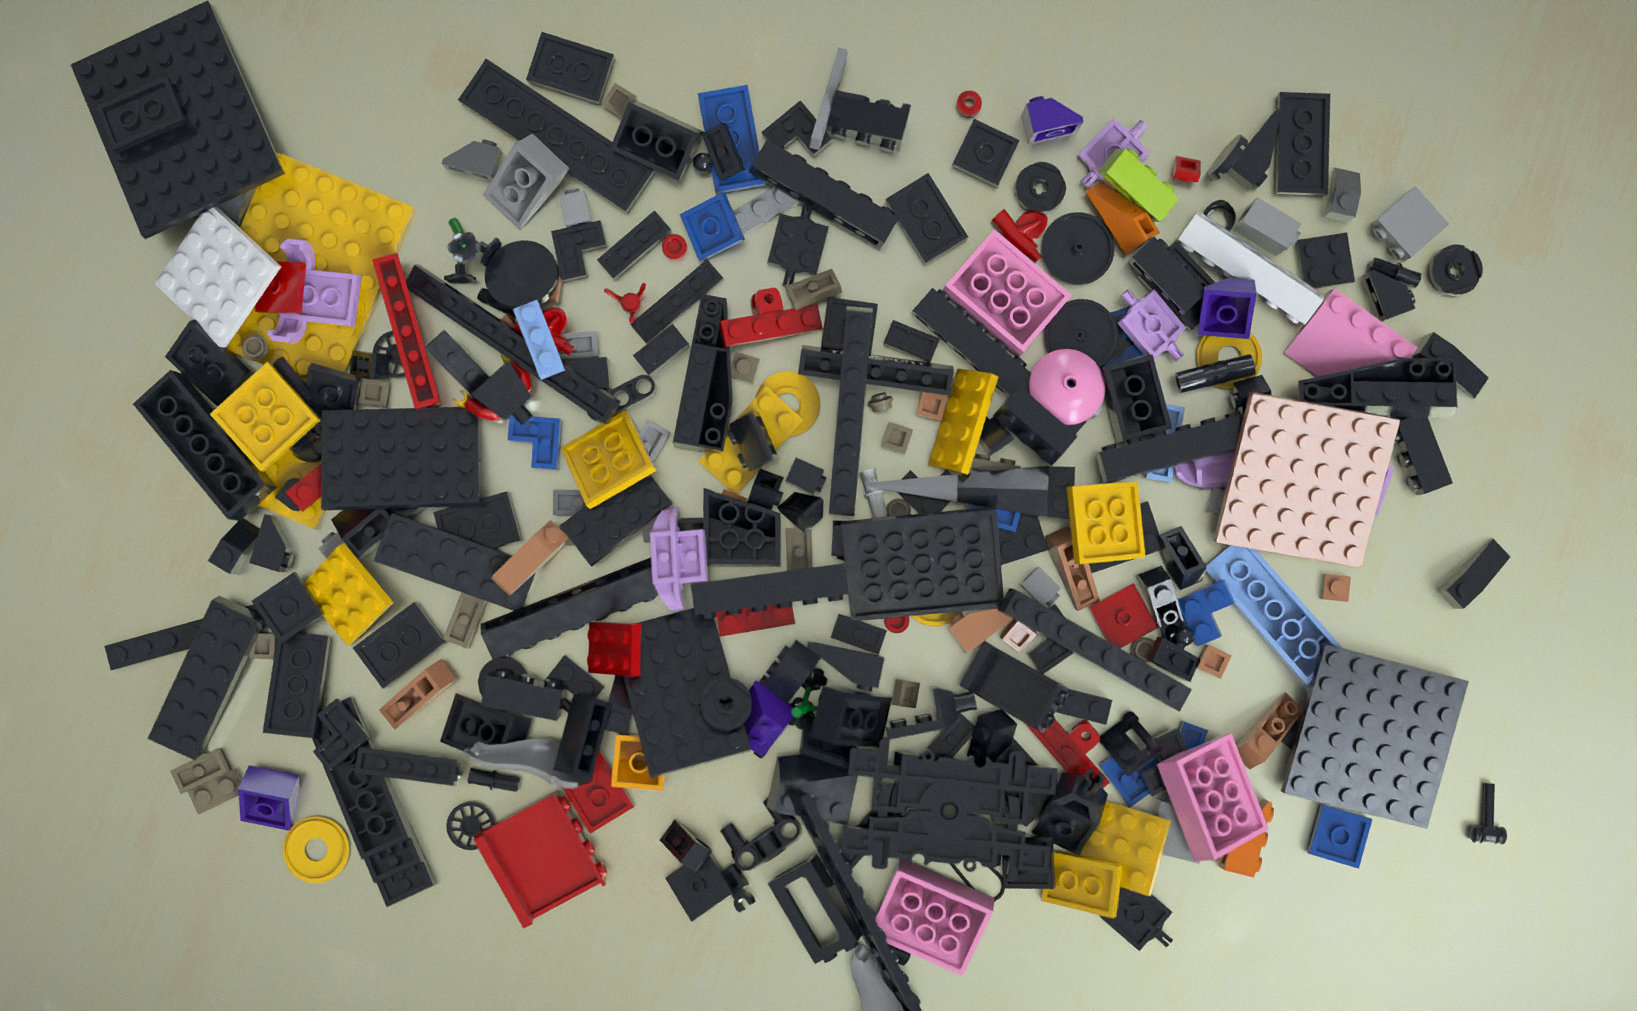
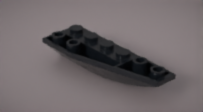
(707, 384)
(1389, 388)
(365, 527)

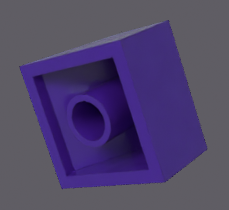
(1049, 119)
(1228, 308)
(767, 718)
(268, 797)

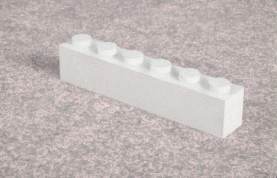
(1245, 262)

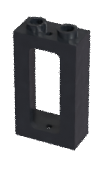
(830, 899)

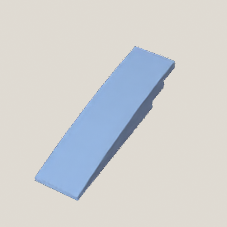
(1272, 610)

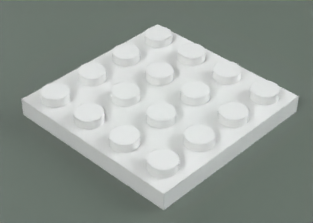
(217, 275)

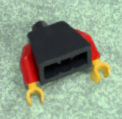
(501, 394)

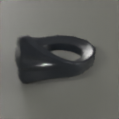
(1224, 205)

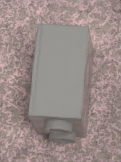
(1409, 224)
(1267, 227)
(1176, 843)

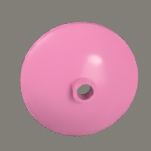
(1050, 388)

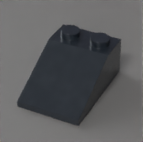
(752, 441)
(855, 665)
(850, 717)
(474, 723)

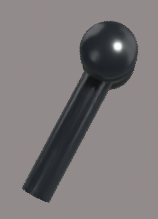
(1487, 832)

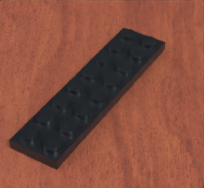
(586, 152)

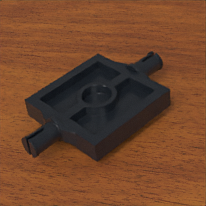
(797, 245)
(1139, 918)

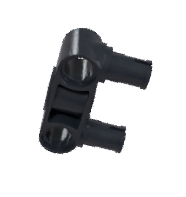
(765, 845)

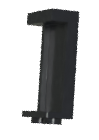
(1014, 687)

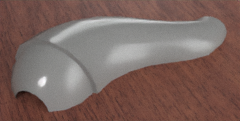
(529, 756)
(870, 985)

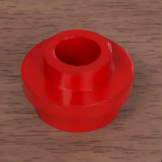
(966, 110)

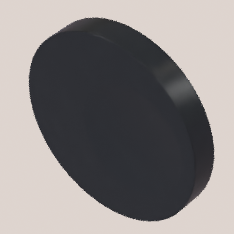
(1077, 249)
(521, 274)
(1084, 328)

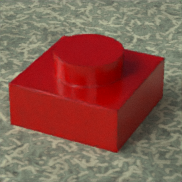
(1187, 169)

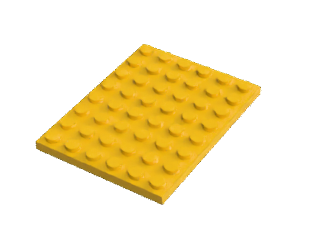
(346, 230)

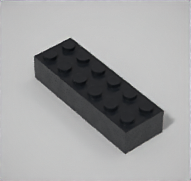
(202, 446)
(206, 677)

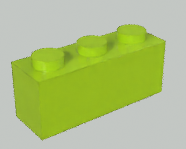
(1139, 183)

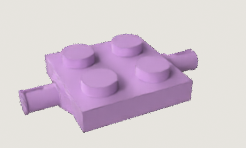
(1112, 137)
(1152, 325)

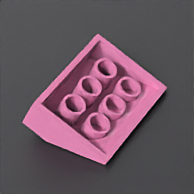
(1006, 293)
(1345, 338)
(1213, 798)
(933, 916)

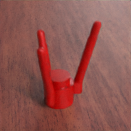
(630, 302)

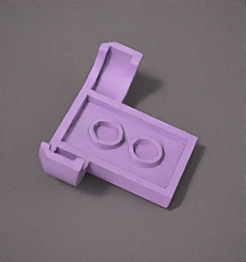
(326, 296)

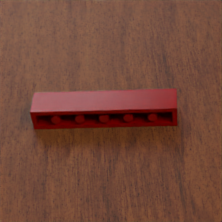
(406, 331)

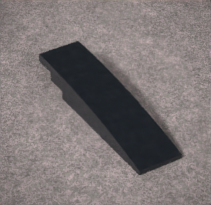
(378, 824)

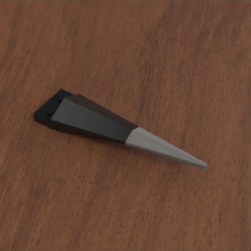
(1023, 490)

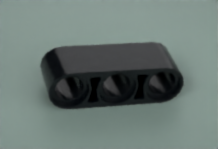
(635, 397)

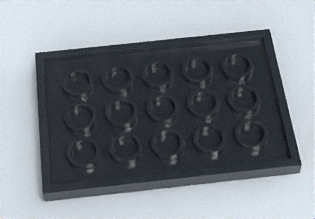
(399, 458)
(923, 563)
(676, 664)

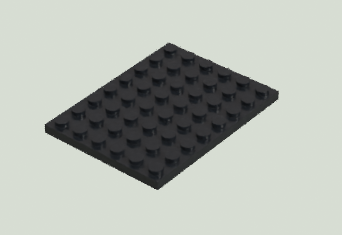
(208, 158)

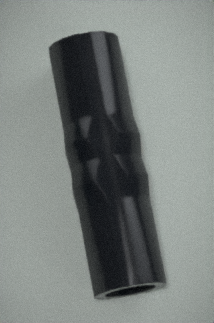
(1215, 373)

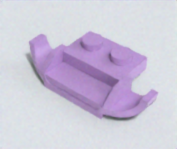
(1207, 472)
(676, 558)

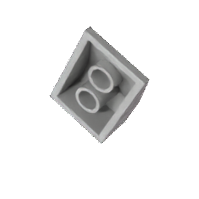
(525, 180)

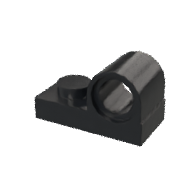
(685, 847)

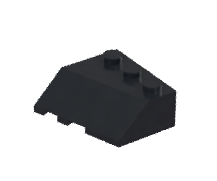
(868, 121)
(740, 532)
(823, 780)

